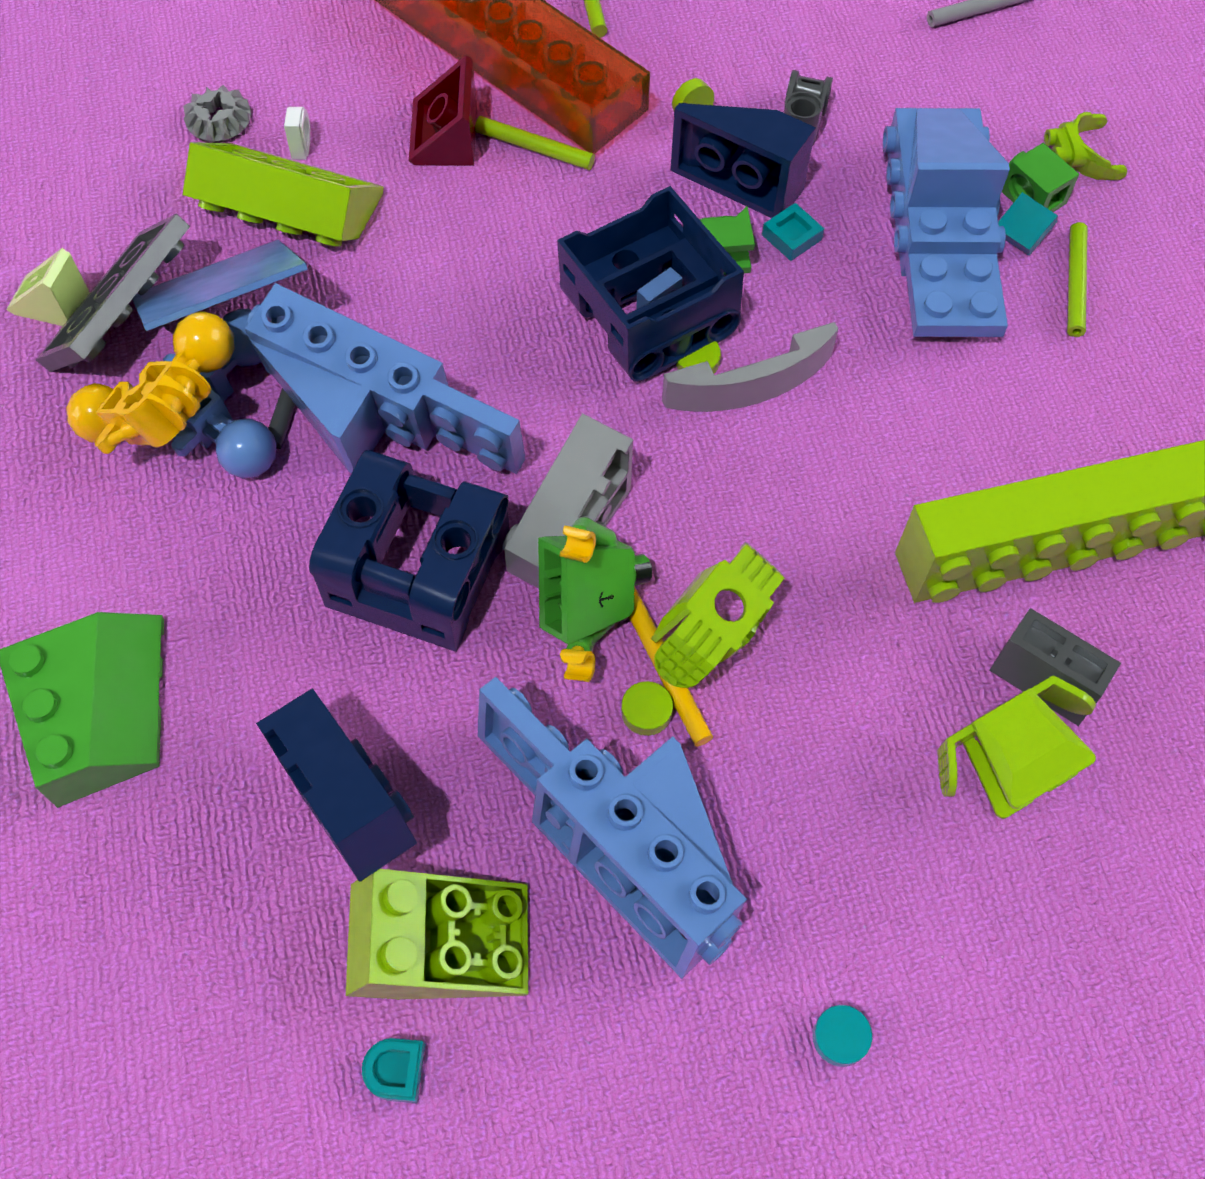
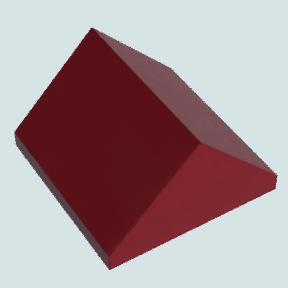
(445, 119)

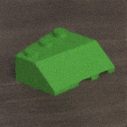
(88, 702)

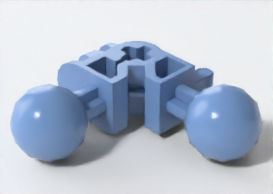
(242, 445)

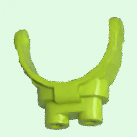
(1076, 153)

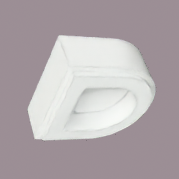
(297, 132)

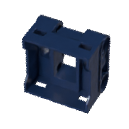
(616, 260)
(447, 585)

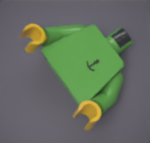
(586, 589)

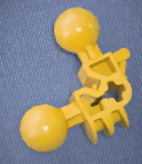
(165, 393)

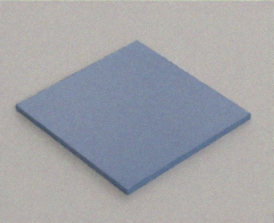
(217, 283)

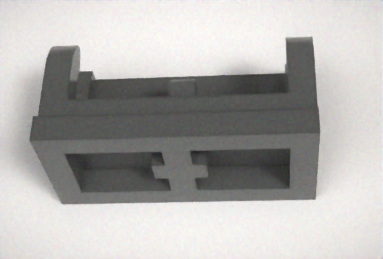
(1046, 649)

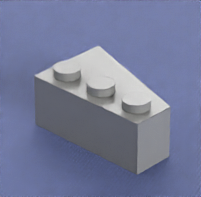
(584, 481)

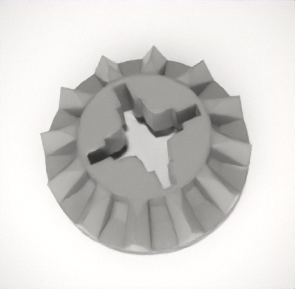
(226, 122)

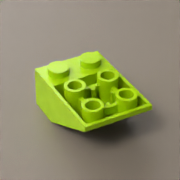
(436, 937)

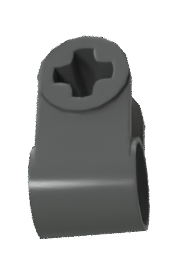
(807, 99)

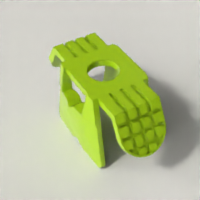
(704, 636)
(1022, 747)

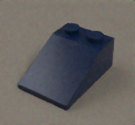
(743, 153)

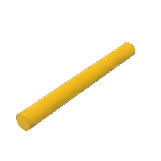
(681, 697)

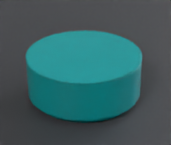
(842, 1036)

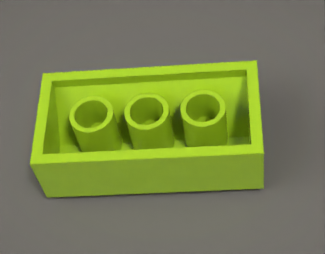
(279, 191)

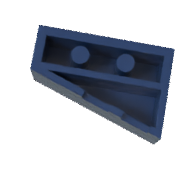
(339, 784)

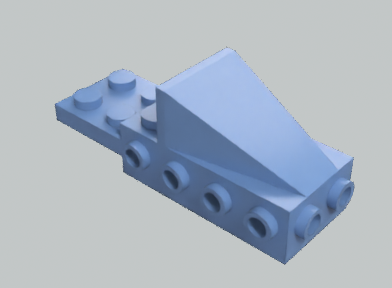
(946, 220)
(367, 384)
(643, 823)

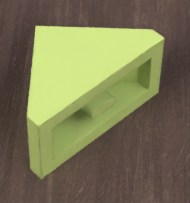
(50, 291)

